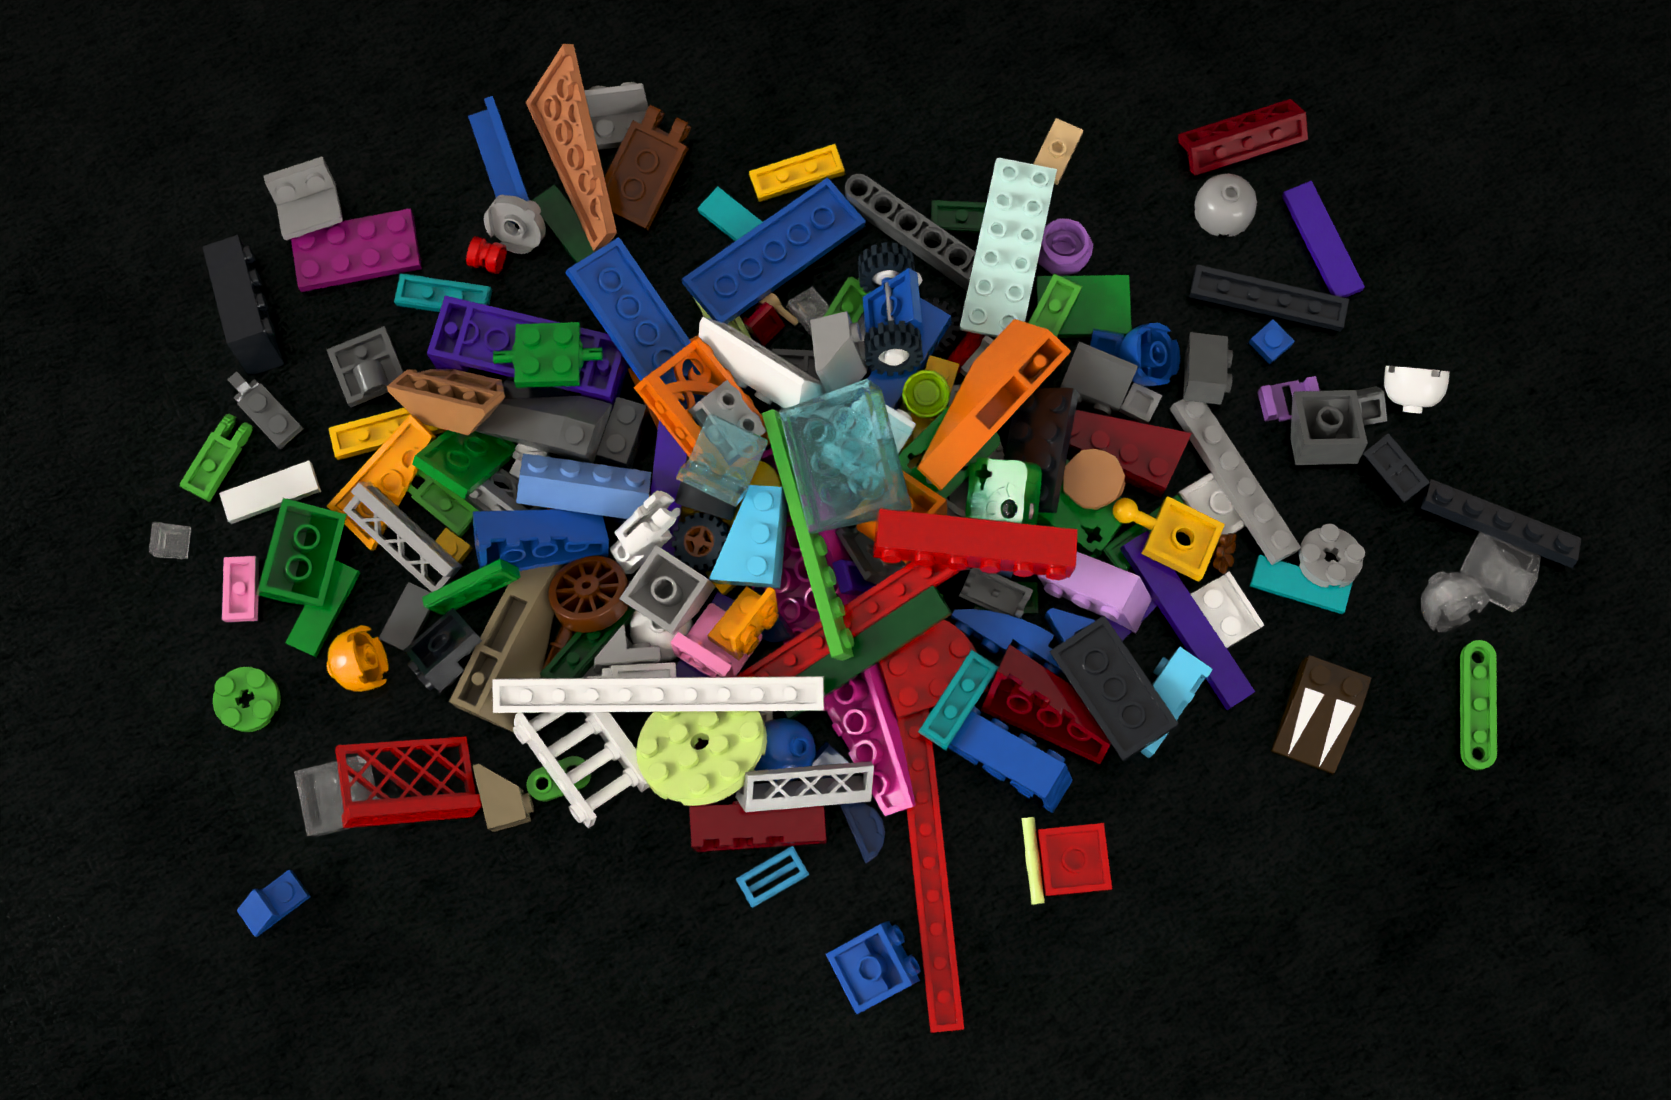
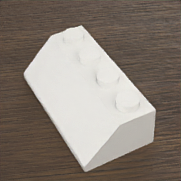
(758, 366)

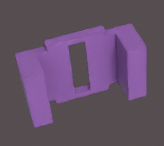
(1273, 399)

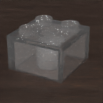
(322, 796)

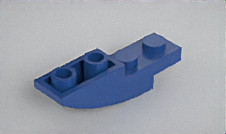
(1000, 630)

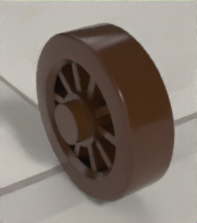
(583, 589)

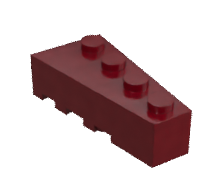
(1143, 450)
(1044, 706)
(731, 828)

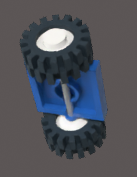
(891, 309)

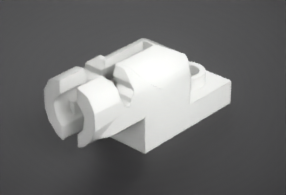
(643, 531)

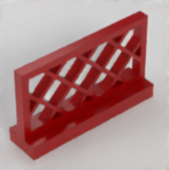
(406, 809)

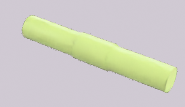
(1033, 860)

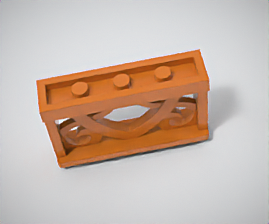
(664, 398)

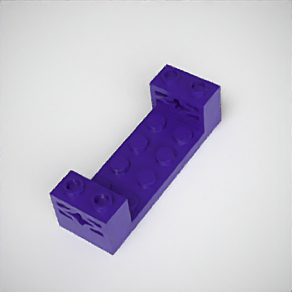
(471, 332)

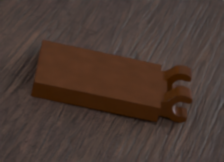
(645, 167)

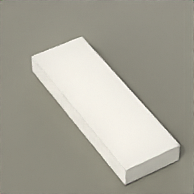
(269, 491)

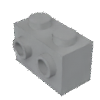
(727, 404)

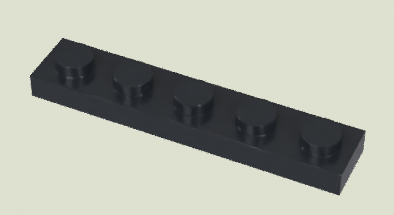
(1269, 298)
(1501, 523)

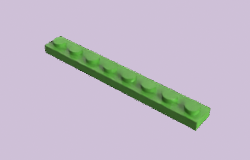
(812, 548)

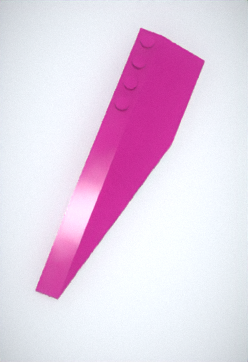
(862, 706)

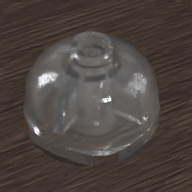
(1450, 599)

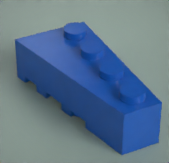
(538, 537)
(1013, 758)

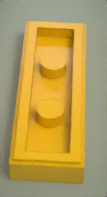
(796, 172)

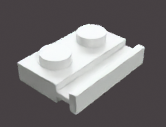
(1227, 609)

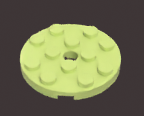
(703, 775)

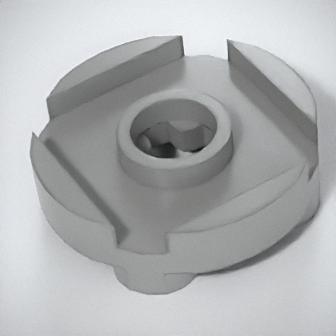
(523, 213)
(1335, 541)

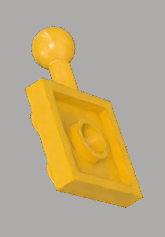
(1162, 540)

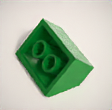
(301, 554)

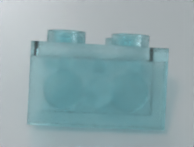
(723, 460)

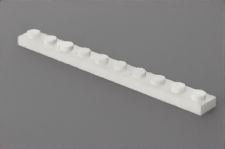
(658, 694)

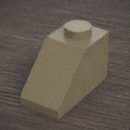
(502, 800)

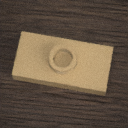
(1059, 147)

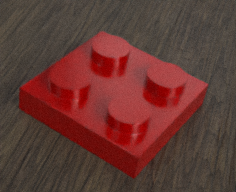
(1074, 859)

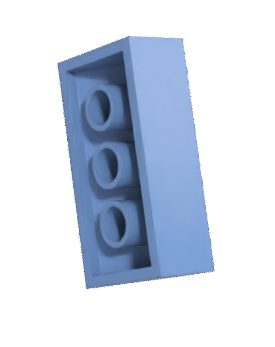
(581, 486)

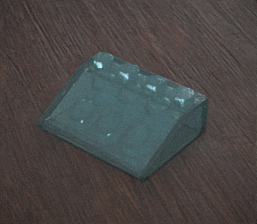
(844, 457)

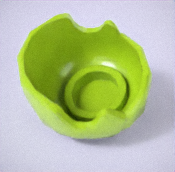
(926, 394)

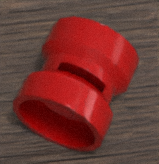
(486, 254)

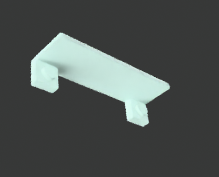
(1008, 247)

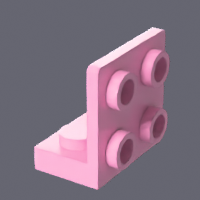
(703, 653)

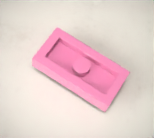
(240, 589)

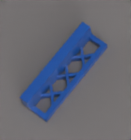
(497, 152)

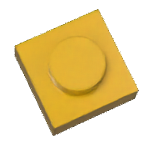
(454, 545)

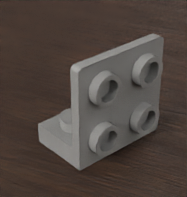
(614, 110)
(304, 198)

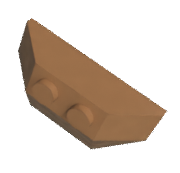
(448, 397)

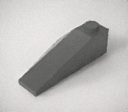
(552, 424)

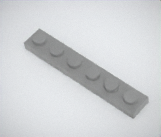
(1236, 480)

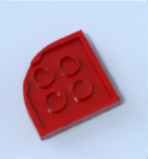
(924, 668)

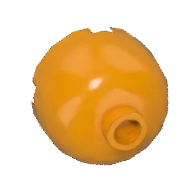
(357, 660)

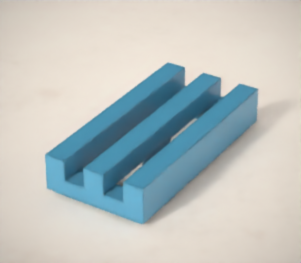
(778, 888)

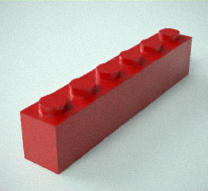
(975, 544)

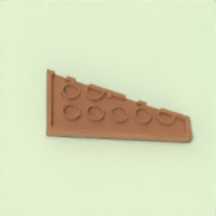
(567, 131)

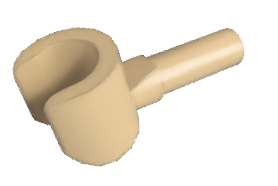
(773, 300)

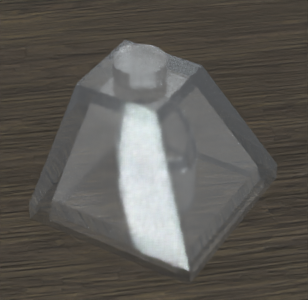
(1502, 570)

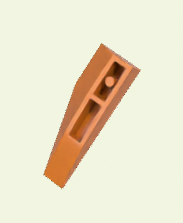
(990, 395)

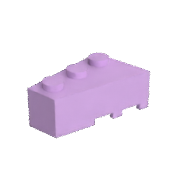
(1103, 590)

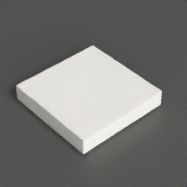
(1210, 500)

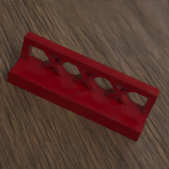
(1245, 136)

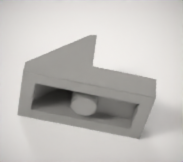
(616, 653)

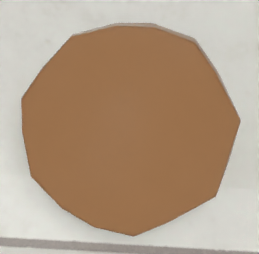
(1093, 479)

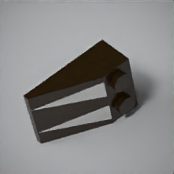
(1320, 713)

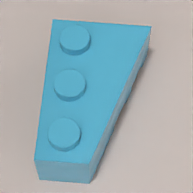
(755, 541)
(1177, 684)

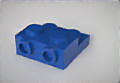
(874, 966)

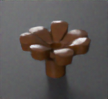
(1223, 552)

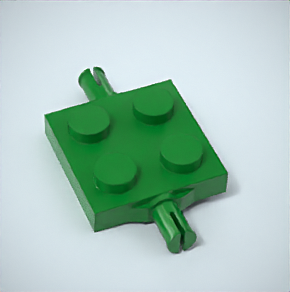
(547, 355)

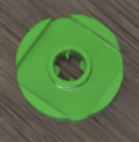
(261, 709)

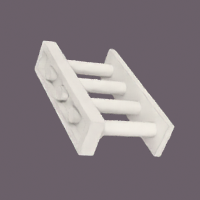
(616, 748)

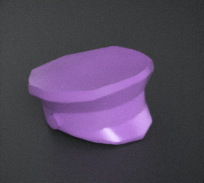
(1065, 247)

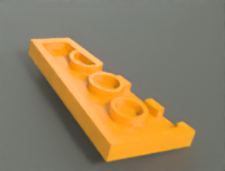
(389, 471)

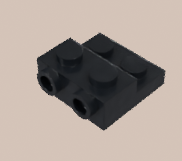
(439, 649)

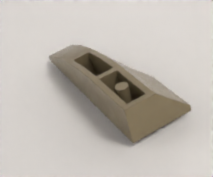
(511, 645)

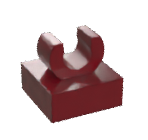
(764, 324)

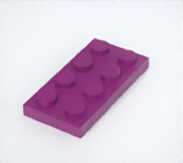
(357, 250)

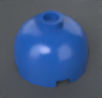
(1152, 352)
(787, 746)

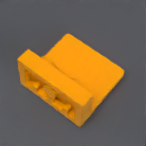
(744, 621)

